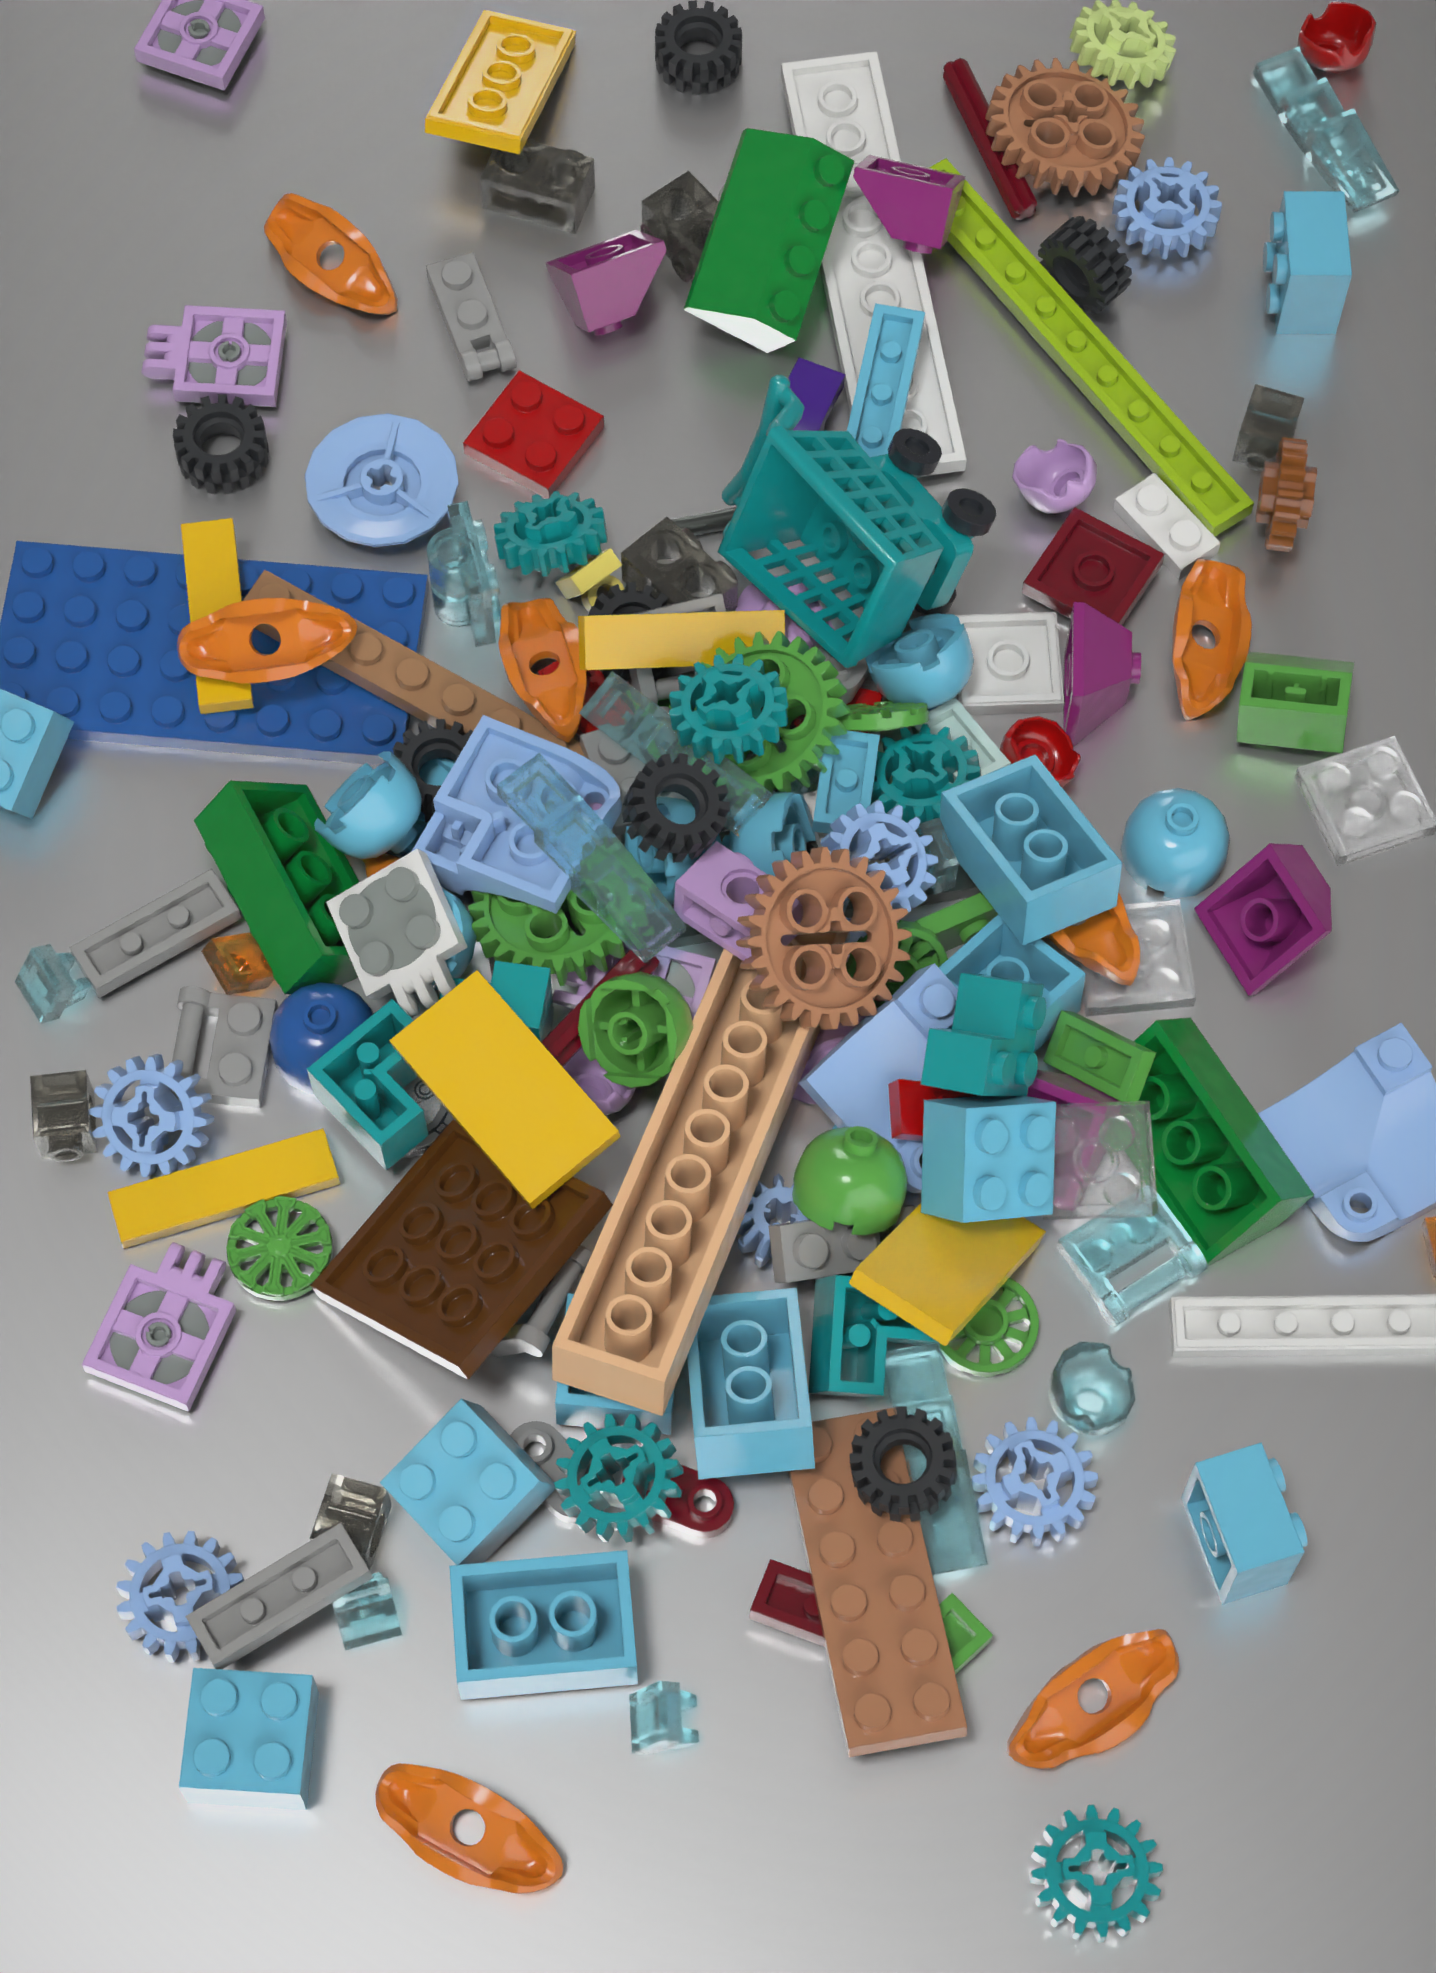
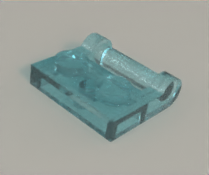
(1114, 1244)

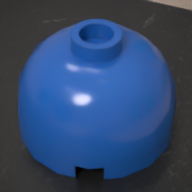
(312, 1024)

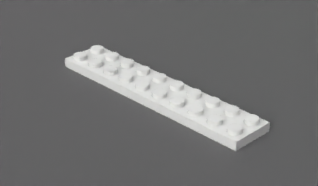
(848, 109)

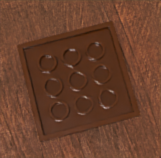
(457, 1254)

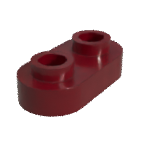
(687, 1517)

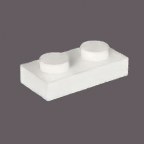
(1166, 525)

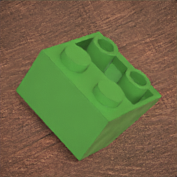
(1294, 702)

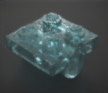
(461, 578)

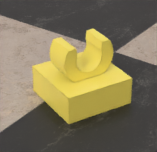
(588, 578)

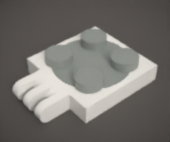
(400, 932)

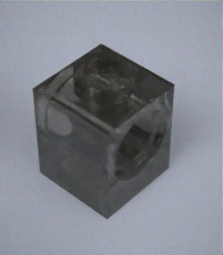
(1267, 419)
(62, 1115)
(361, 1511)

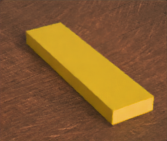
(212, 585)
(669, 638)
(222, 1188)

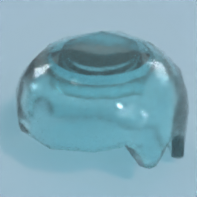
(1091, 1389)

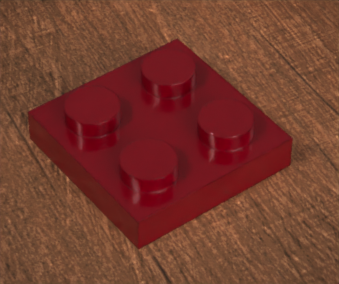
(1092, 566)

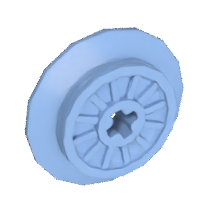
(369, 454)

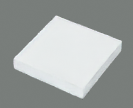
(1013, 664)

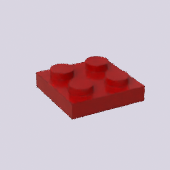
(533, 434)

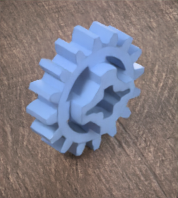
(1166, 208)
(883, 837)
(145, 1135)
(1054, 1469)
(158, 1599)

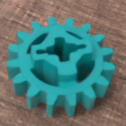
(550, 533)
(728, 709)
(921, 771)
(598, 1486)
(1122, 1869)

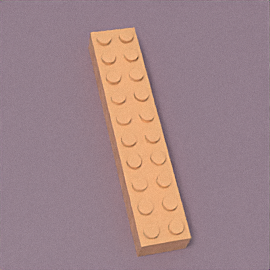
(685, 1193)

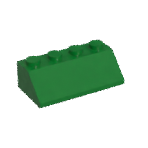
(769, 237)
(281, 877)
(1211, 1147)

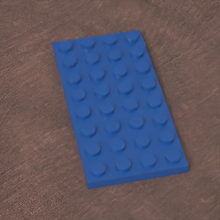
(100, 639)

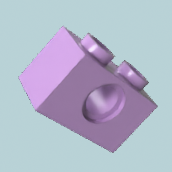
(712, 895)

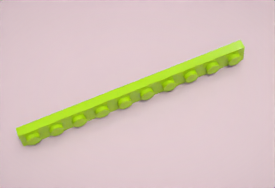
(1094, 363)

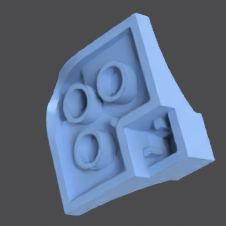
(481, 841)
(884, 1047)
(1365, 1137)

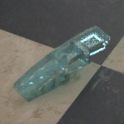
(1324, 131)
(647, 733)
(592, 857)
(953, 1532)

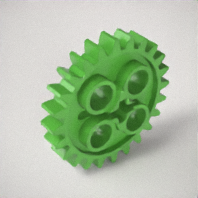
(810, 691)
(518, 934)

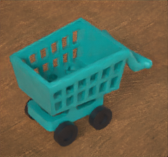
(858, 518)

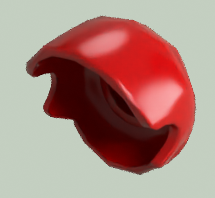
(1338, 37)
(1046, 741)

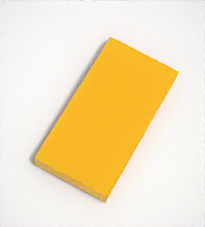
(500, 82)
(505, 1089)
(944, 1269)

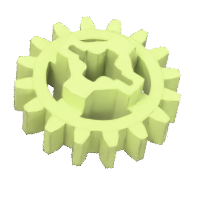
(1122, 43)

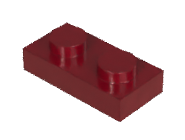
(787, 1602)

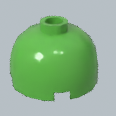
(635, 1028)
(851, 1180)

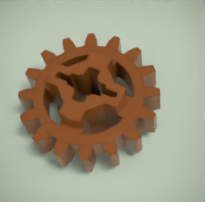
(1286, 494)

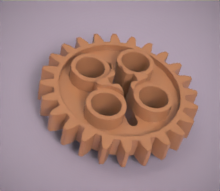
(1064, 127)
(827, 990)

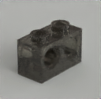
(539, 185)
(685, 237)
(689, 573)

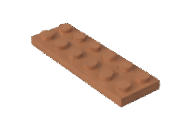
(874, 1602)

